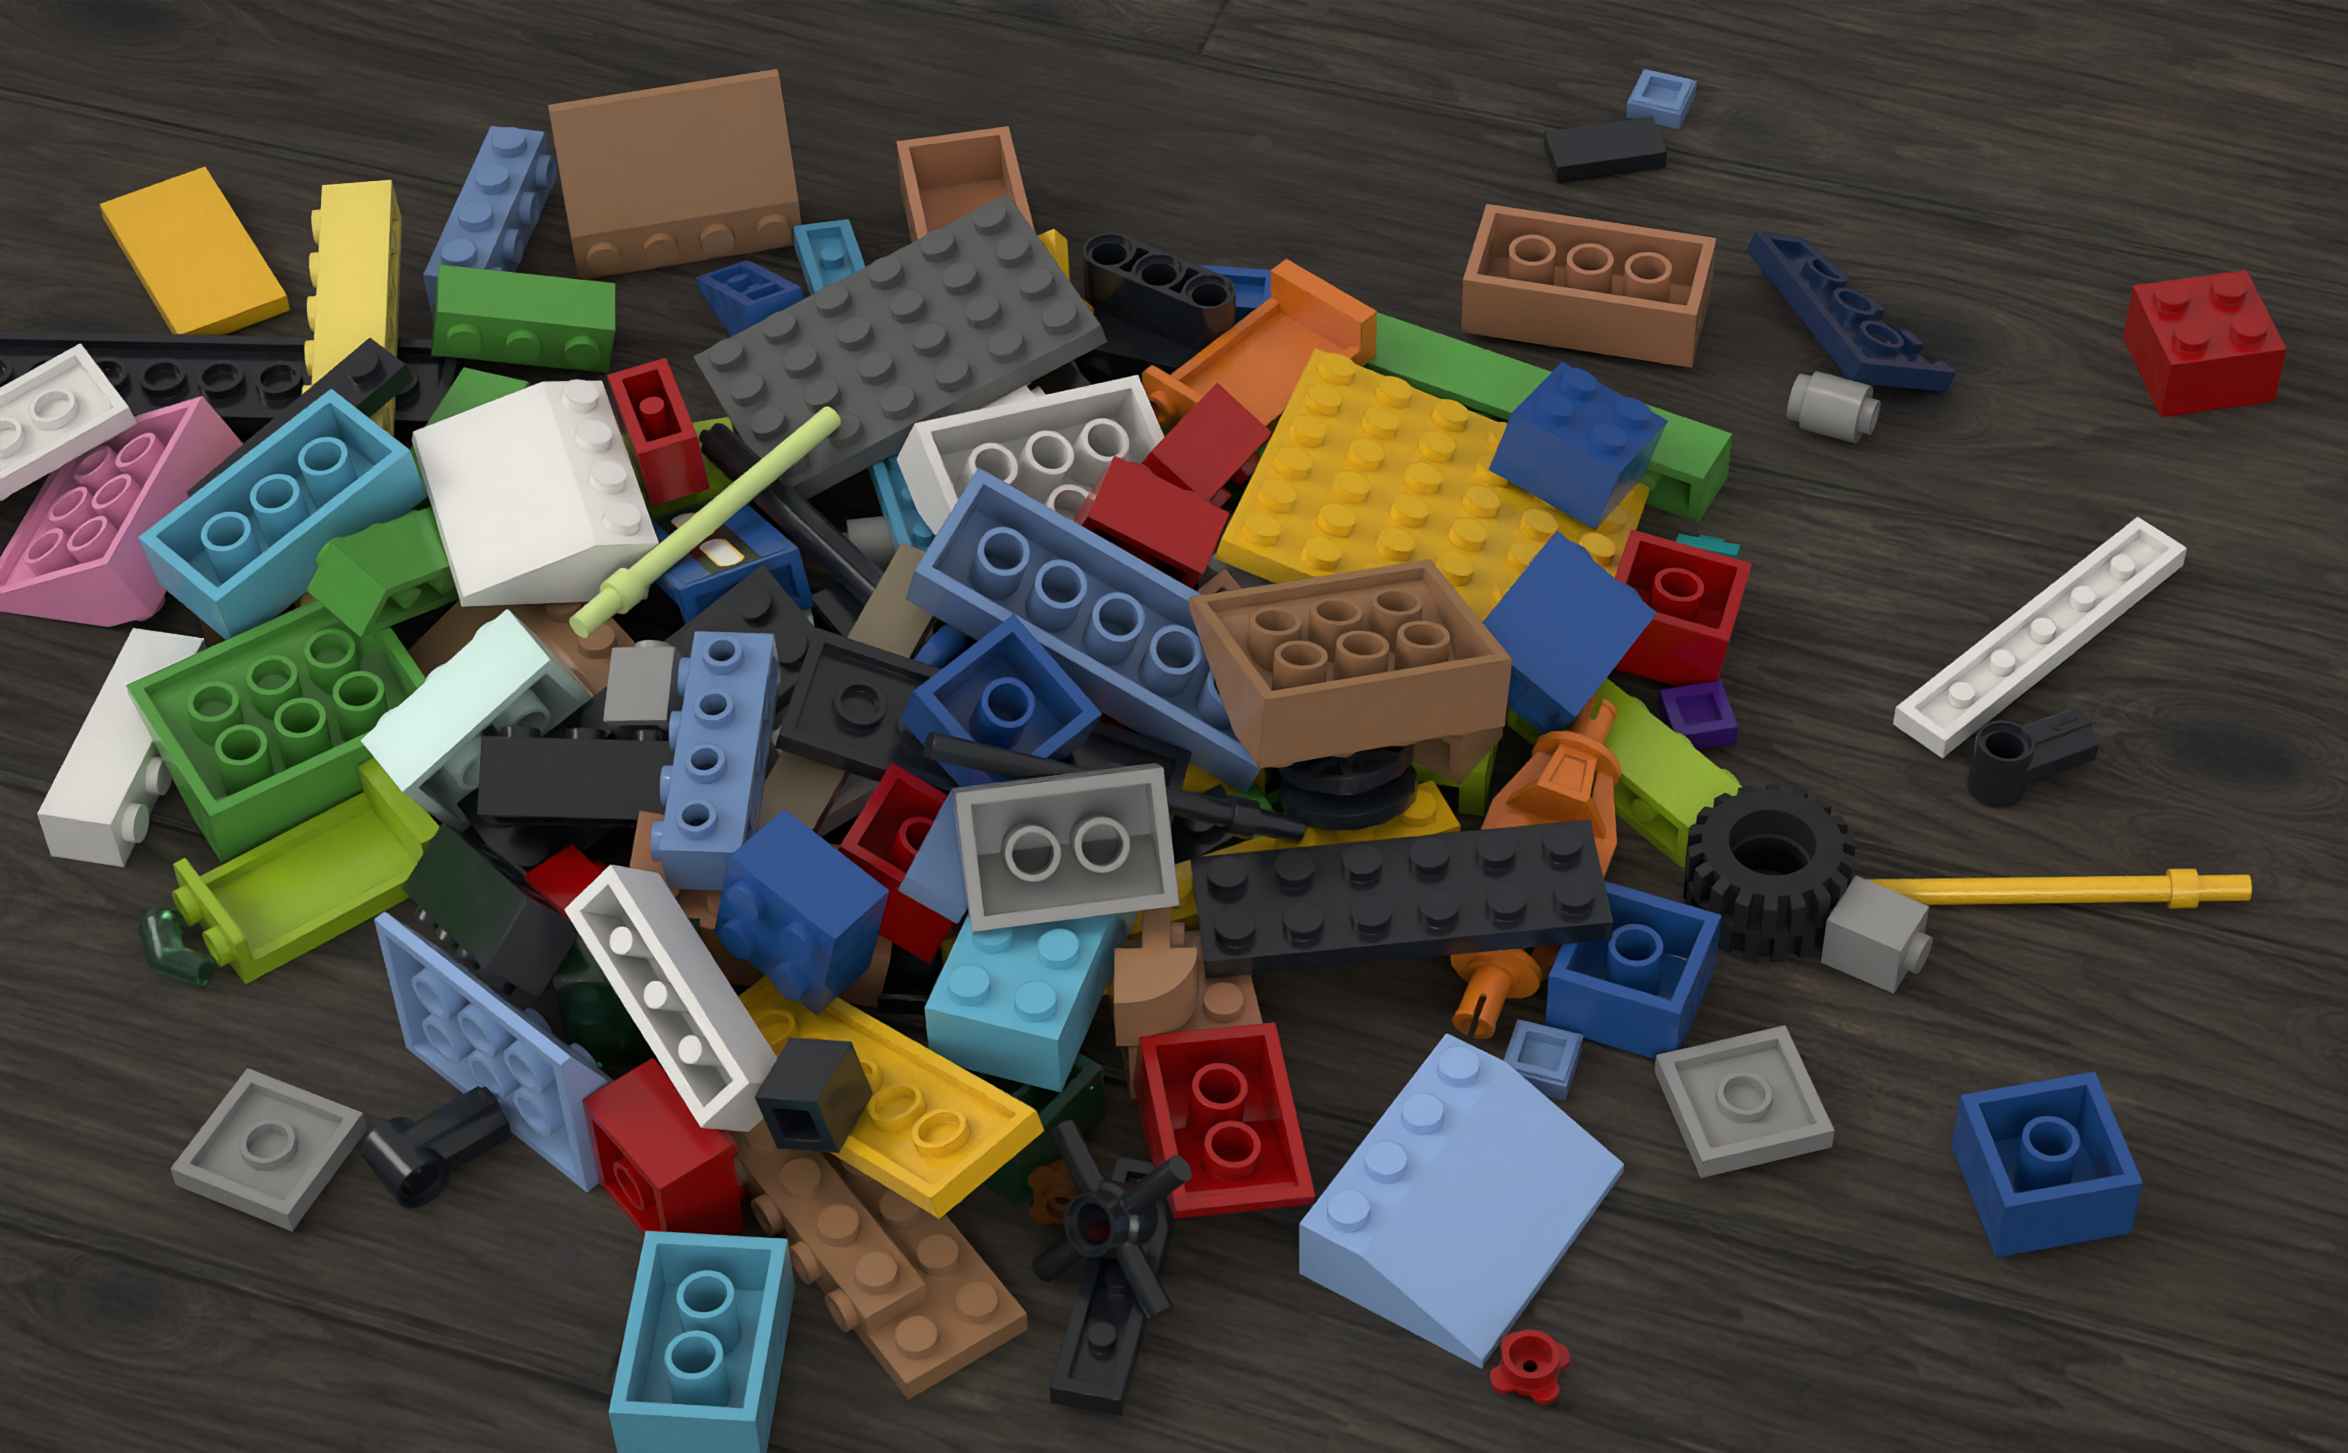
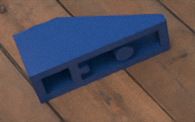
(746, 294)

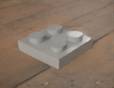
(1743, 1101)
(269, 1149)

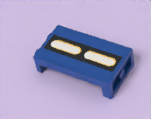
(728, 558)

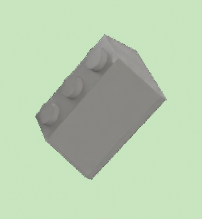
(1065, 846)

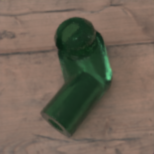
(165, 950)

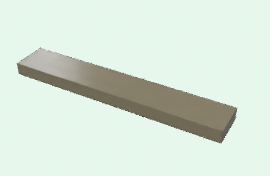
(888, 623)

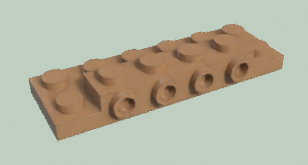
(883, 1262)

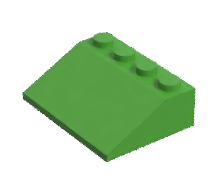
(273, 722)

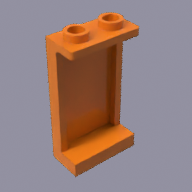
(1268, 349)

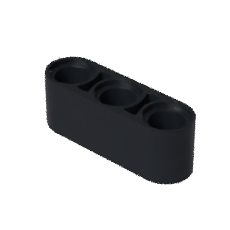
(1157, 290)

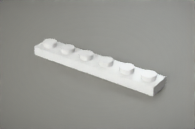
(2039, 637)

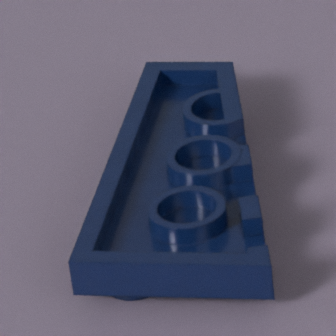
(1844, 319)

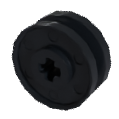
(1350, 789)

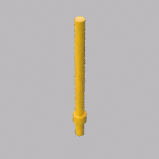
(2178, 888)

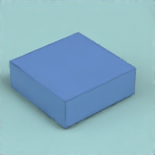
(1663, 97)
(1545, 1057)

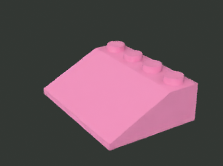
(80, 541)

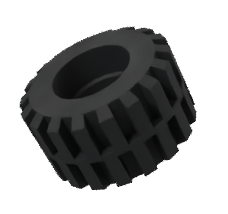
(1775, 834)

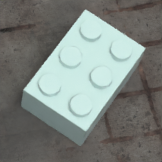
(494, 682)

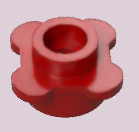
(1534, 1350)

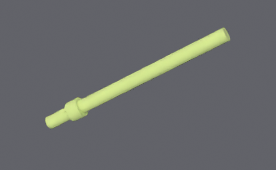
(628, 586)

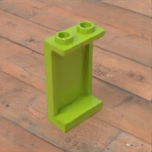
(308, 879)

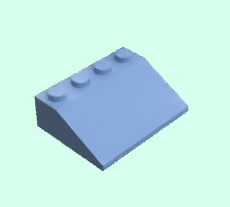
(487, 1040)
(1457, 1203)

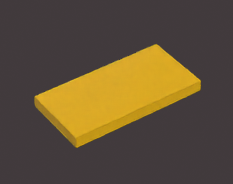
(194, 256)

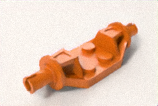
(1546, 790)

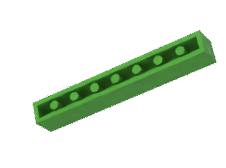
(1685, 466)

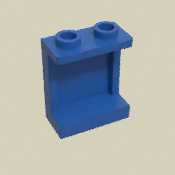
(1564, 631)

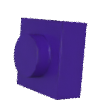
(1699, 714)

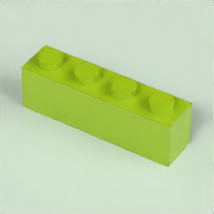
(1661, 772)

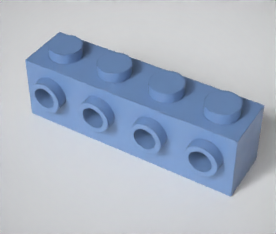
(496, 205)
(719, 756)

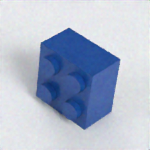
(1578, 444)
(1003, 696)
(800, 912)
(1643, 982)
(2046, 1164)

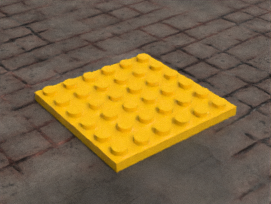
(1394, 477)

